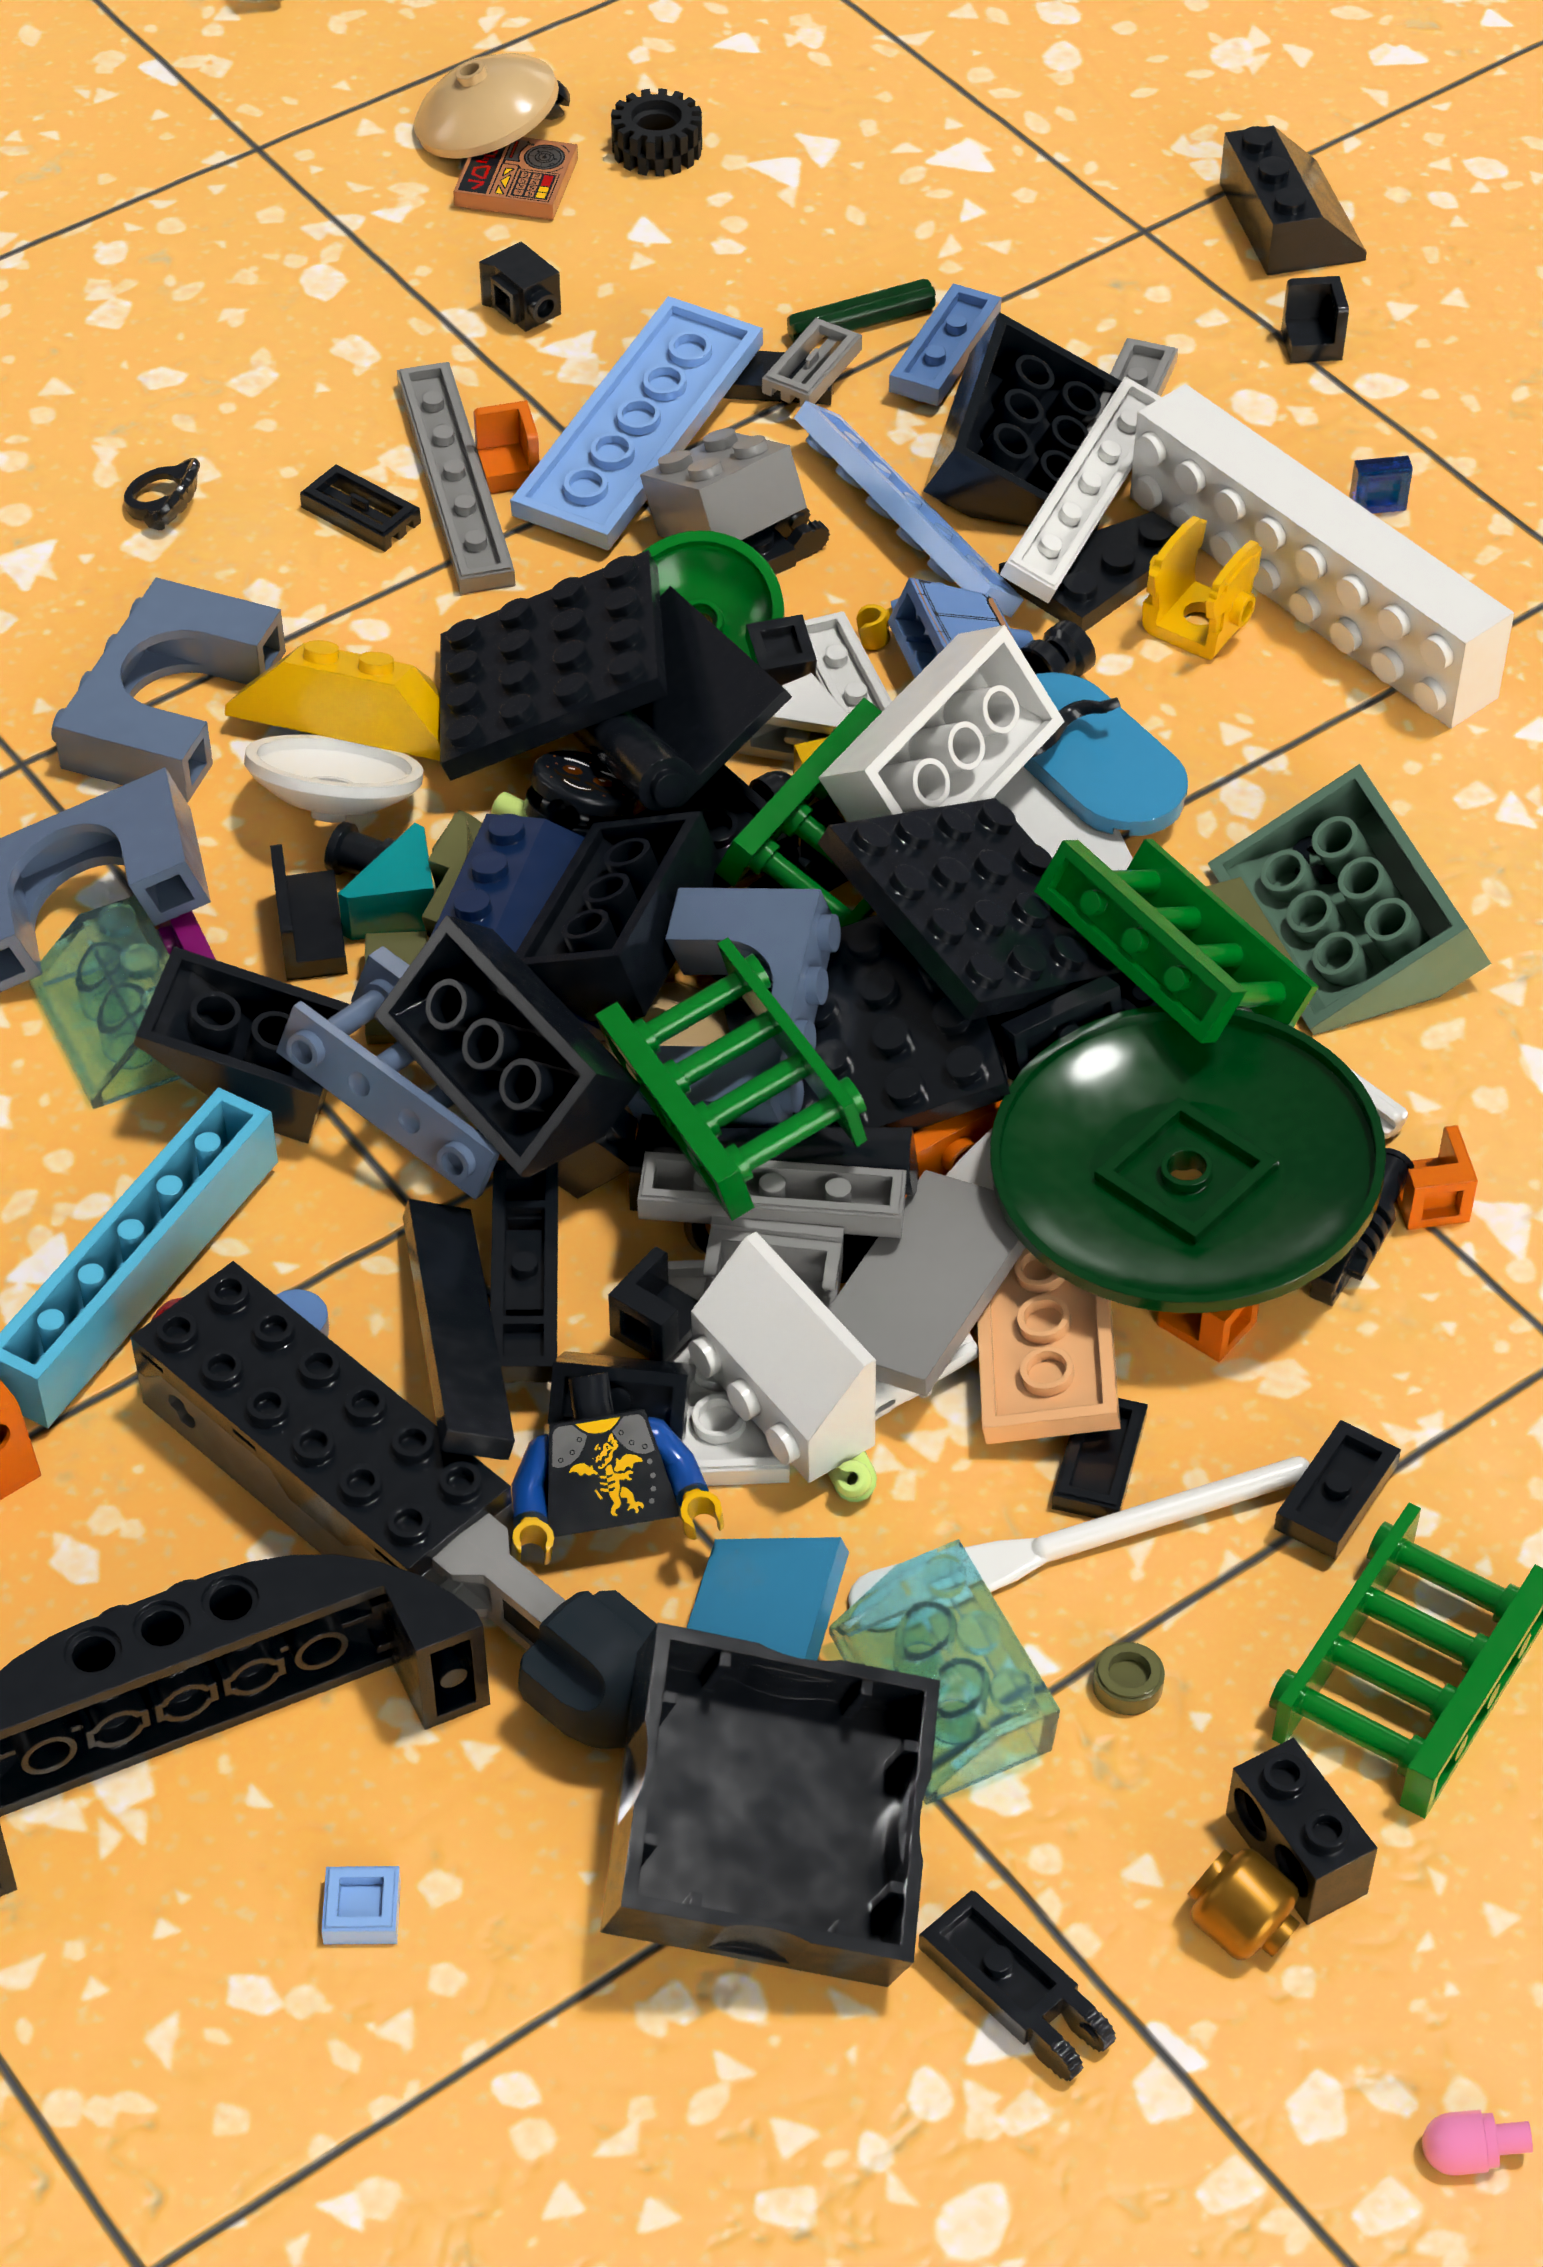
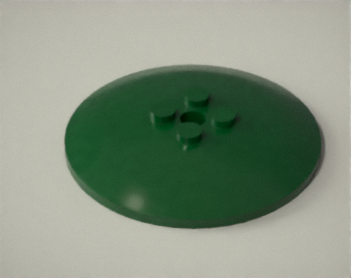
(1128, 1099)

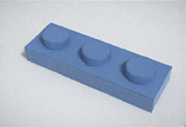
(944, 345)

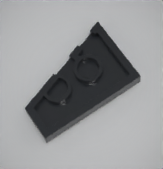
(1106, 571)

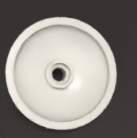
(332, 774)

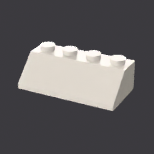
(949, 733)

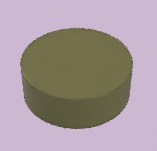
(1128, 1678)

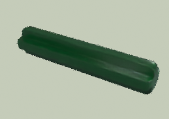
(868, 308)

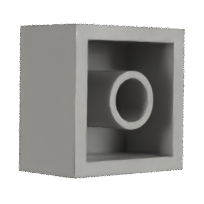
(724, 486)

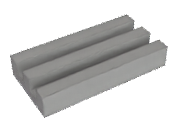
(821, 365)

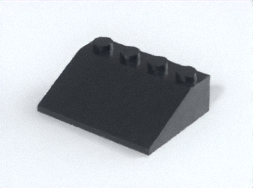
(1014, 424)

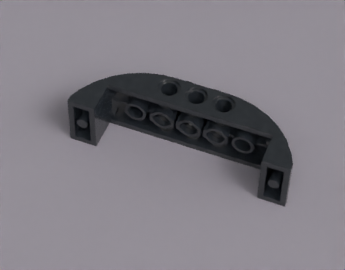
(221, 1656)

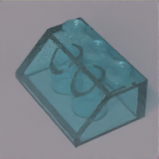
(96, 995)
(944, 1625)

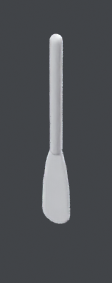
(1009, 1560)

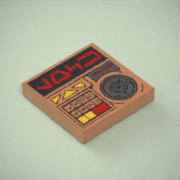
(518, 179)

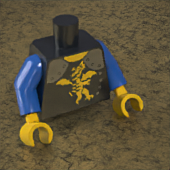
(604, 1473)

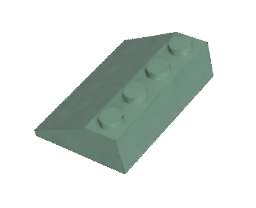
(1377, 933)

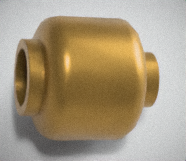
(1244, 1904)

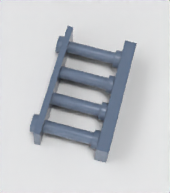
(375, 1087)

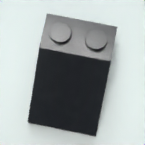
(223, 1032)

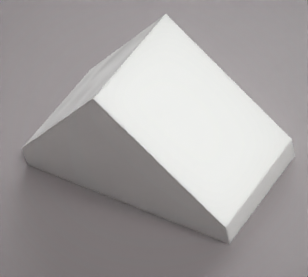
(804, 718)

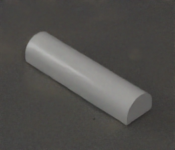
(839, 1196)

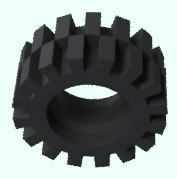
(656, 132)

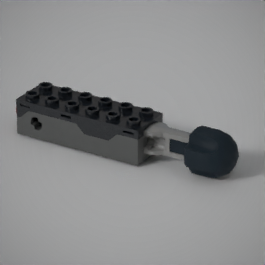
(370, 1482)

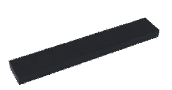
(457, 1331)

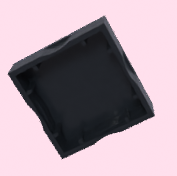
(771, 1807)

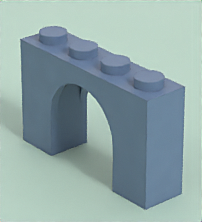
(166, 634)
(135, 826)
(792, 940)

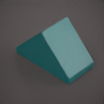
(390, 890)

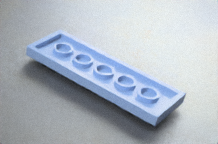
(637, 414)

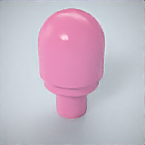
(1472, 2142)

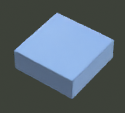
(361, 1905)

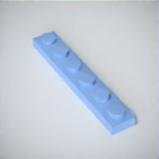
(896, 500)

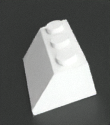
(785, 1361)

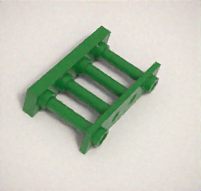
(791, 815)
(1174, 938)
(698, 1126)
(1453, 1710)

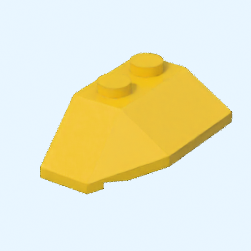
(346, 698)

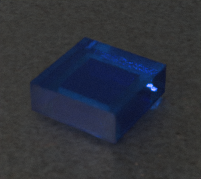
(1382, 483)

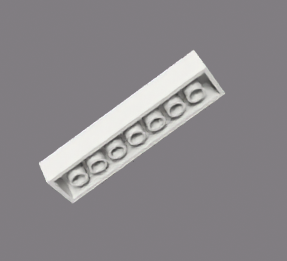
(1323, 556)

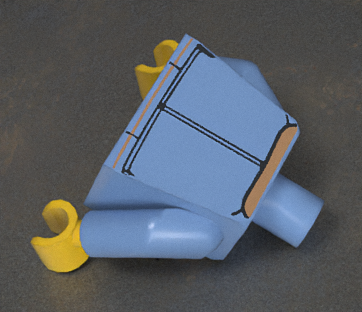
(928, 619)

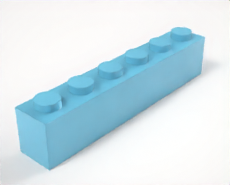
(135, 1254)

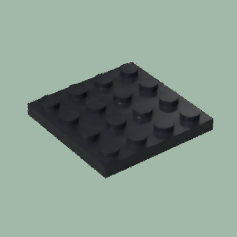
(551, 665)
(965, 904)
(897, 1035)

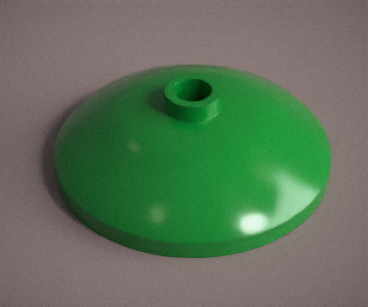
(720, 579)

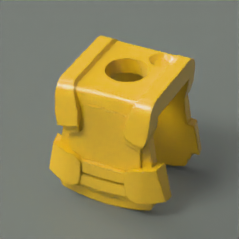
(1177, 594)

